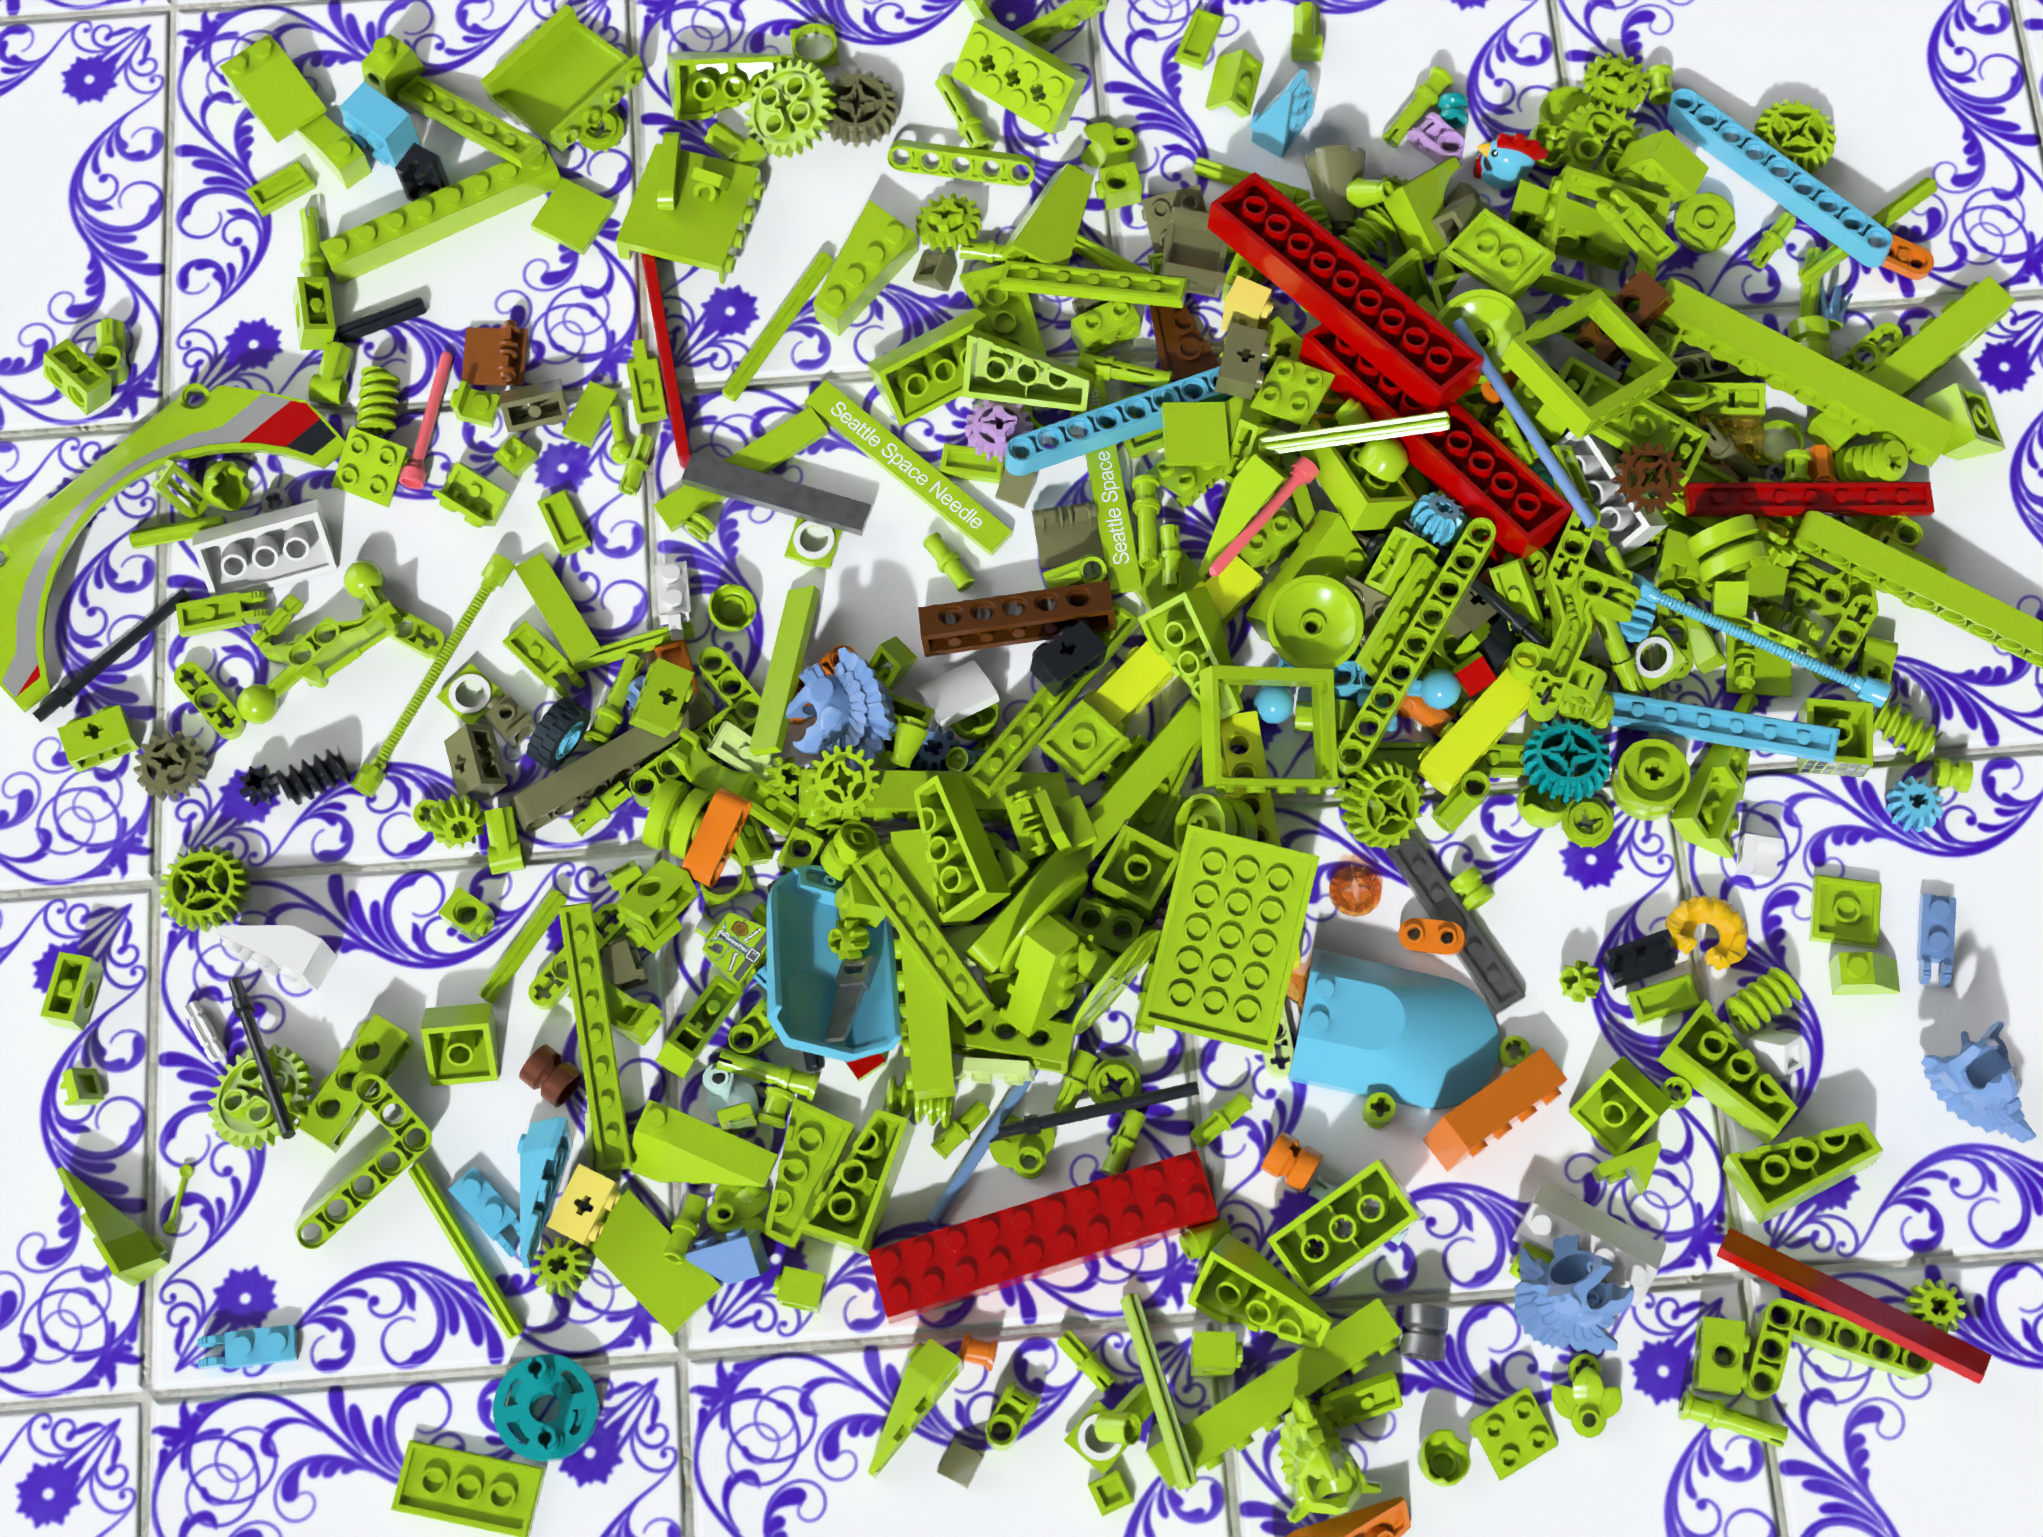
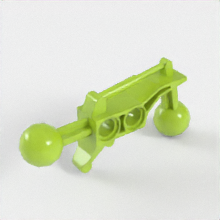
(326, 647)

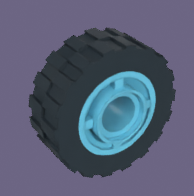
(558, 733)

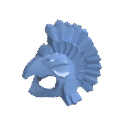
(848, 707)
(1980, 1085)
(1567, 1299)

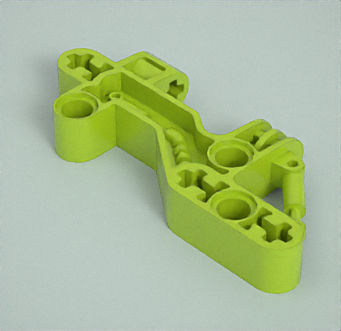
(1851, 592)
(1559, 668)

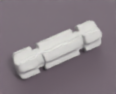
(204, 1031)

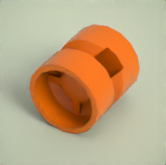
(1292, 1161)

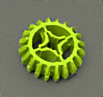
(1790, 121)
(1391, 804)
(217, 865)

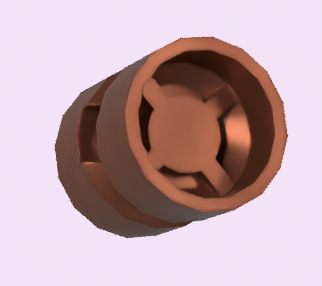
(554, 1078)

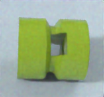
(1812, 333)
(848, 845)

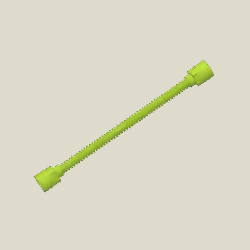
(371, 775)

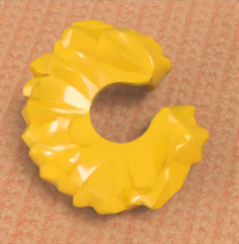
(1717, 913)

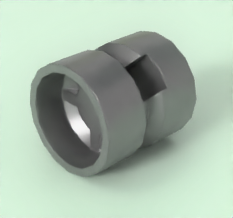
(1424, 1327)

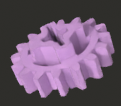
(994, 426)

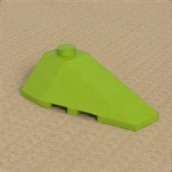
(1249, 493)
(686, 1150)

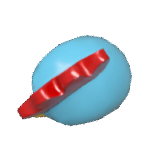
(1510, 159)

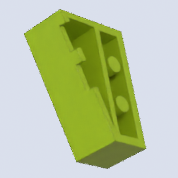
(1044, 978)

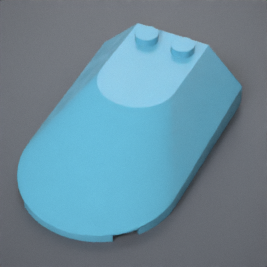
(805, 970)
(1393, 1034)

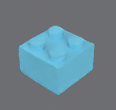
(378, 125)

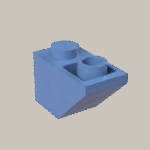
(732, 1258)

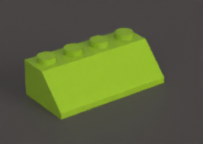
(926, 369)

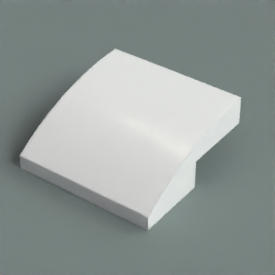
(958, 693)

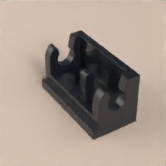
(420, 172)
(1639, 959)

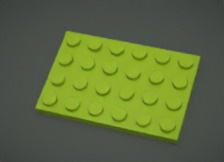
(1229, 938)

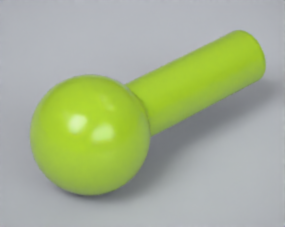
(621, 448)

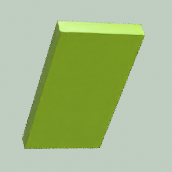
(633, 1252)
(468, 1489)

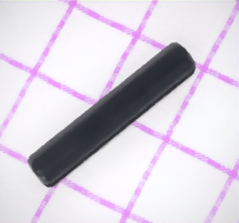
(381, 319)

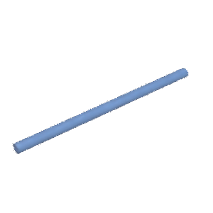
(1527, 427)
(988, 1136)

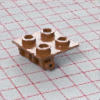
(495, 355)

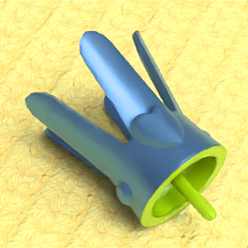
(1836, 309)
(962, 759)

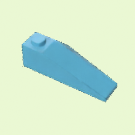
(1284, 116)
(542, 1164)

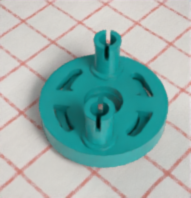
(540, 1378)

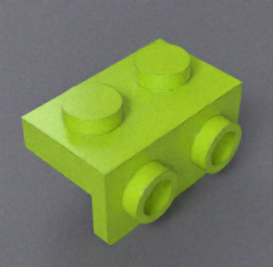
(473, 496)

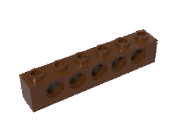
(1654, 303)
(1014, 618)

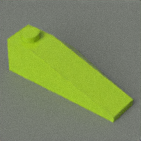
(715, 80)
(1190, 639)
(122, 1243)
(1249, 1290)
(923, 1384)

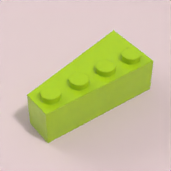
(1581, 232)
(864, 267)
(1021, 376)
(1324, 550)
(1678, 571)
(960, 853)
(1728, 1075)
(1793, 1171)
(859, 1193)

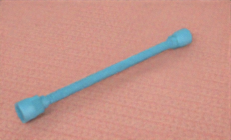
(1866, 687)

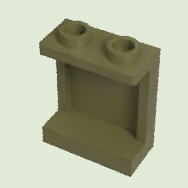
(1194, 252)

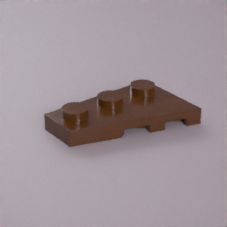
(1180, 342)

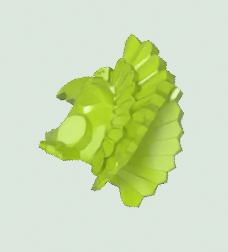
(1318, 1464)

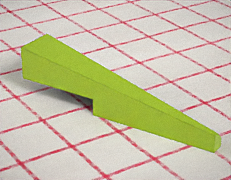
(1710, 801)

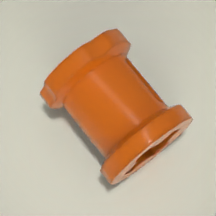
(978, 1351)

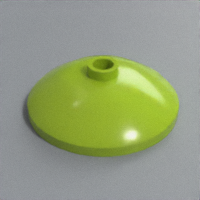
(1488, 316)
(1329, 608)

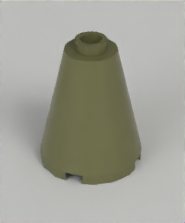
(1329, 176)

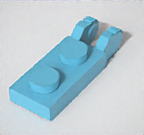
(486, 1208)
(251, 1347)

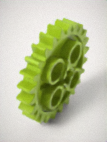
(790, 108)
(1584, 135)
(250, 1119)

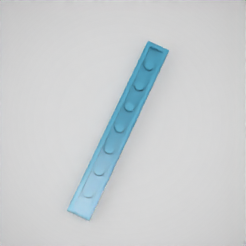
(1724, 727)

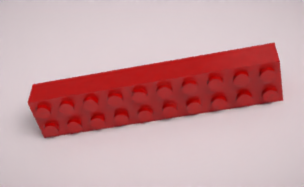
(1345, 293)
(1460, 461)
(1042, 1236)

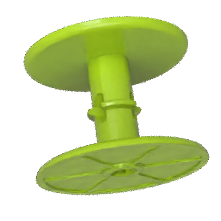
(1093, 963)

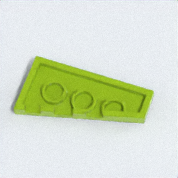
(1007, 311)
(809, 1158)

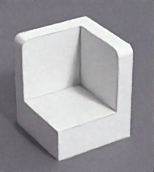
(1758, 856)
(1777, 1052)

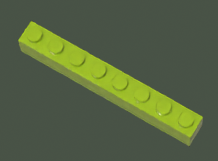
(438, 216)
(1924, 354)
(897, 797)
(925, 1005)
(1273, 1393)

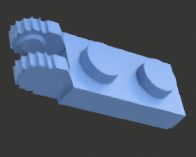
(1936, 937)

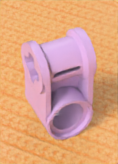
(1436, 137)

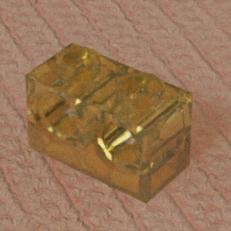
(1744, 430)

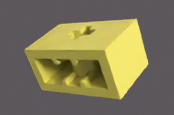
(1247, 305)
(568, 1215)

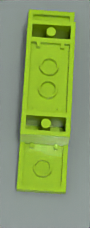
(1638, 425)

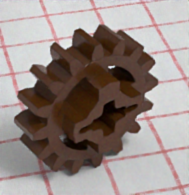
(1657, 487)

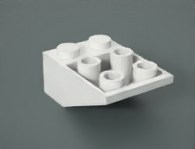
(281, 950)

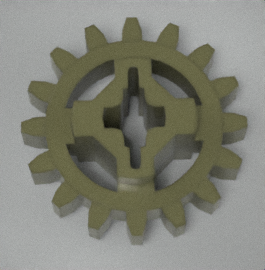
(177, 777)

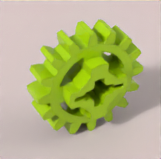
(1616, 82)
(948, 222)
(1778, 542)
(828, 784)

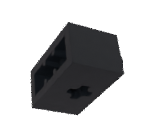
(1067, 658)

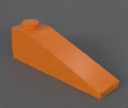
(1379, 1520)

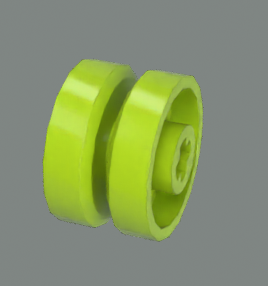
(1728, 549)
(1650, 779)
(1217, 814)
(675, 817)

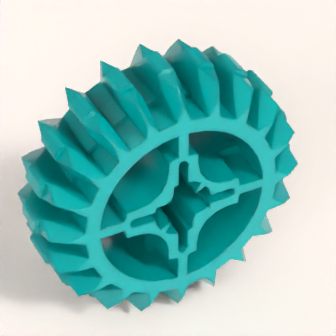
(1582, 751)

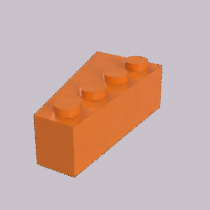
(1494, 1110)

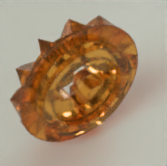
(1345, 901)

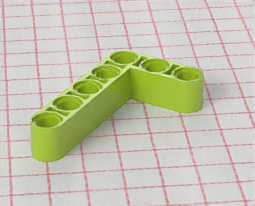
(736, 707)
(369, 1166)
(1826, 1341)

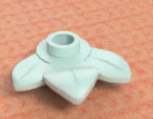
(732, 1091)

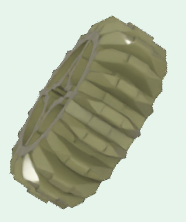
(875, 113)

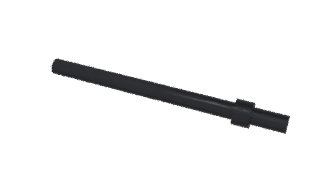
(1519, 622)
(63, 696)
(244, 1009)
(1033, 1124)

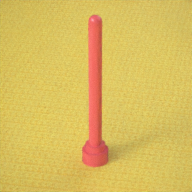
(1302, 472)
(414, 473)

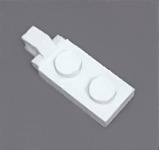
(673, 597)

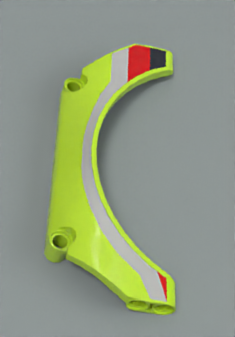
(35, 549)

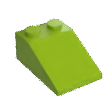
(272, 88)

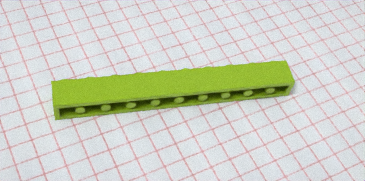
(1804, 374)

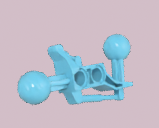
(1437, 689)

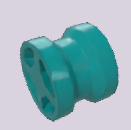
(1453, 109)

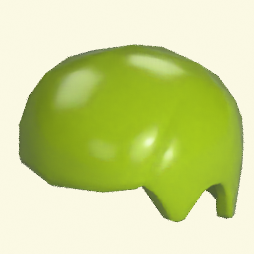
(1545, 134)
(1384, 458)
(225, 486)
(732, 607)
(978, 725)
(1539, 809)
(1443, 1458)

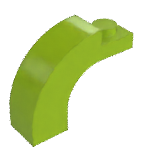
(629, 1016)

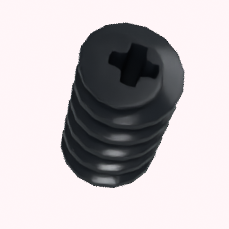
(314, 776)

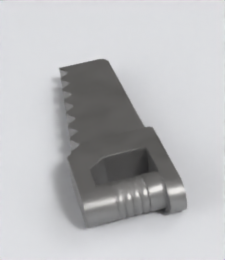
(849, 995)

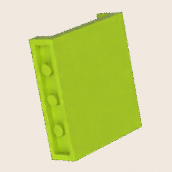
(562, 79)
(697, 230)

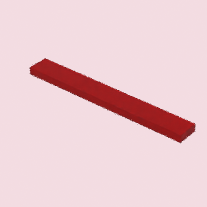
(666, 359)
(1797, 498)
(1855, 1306)

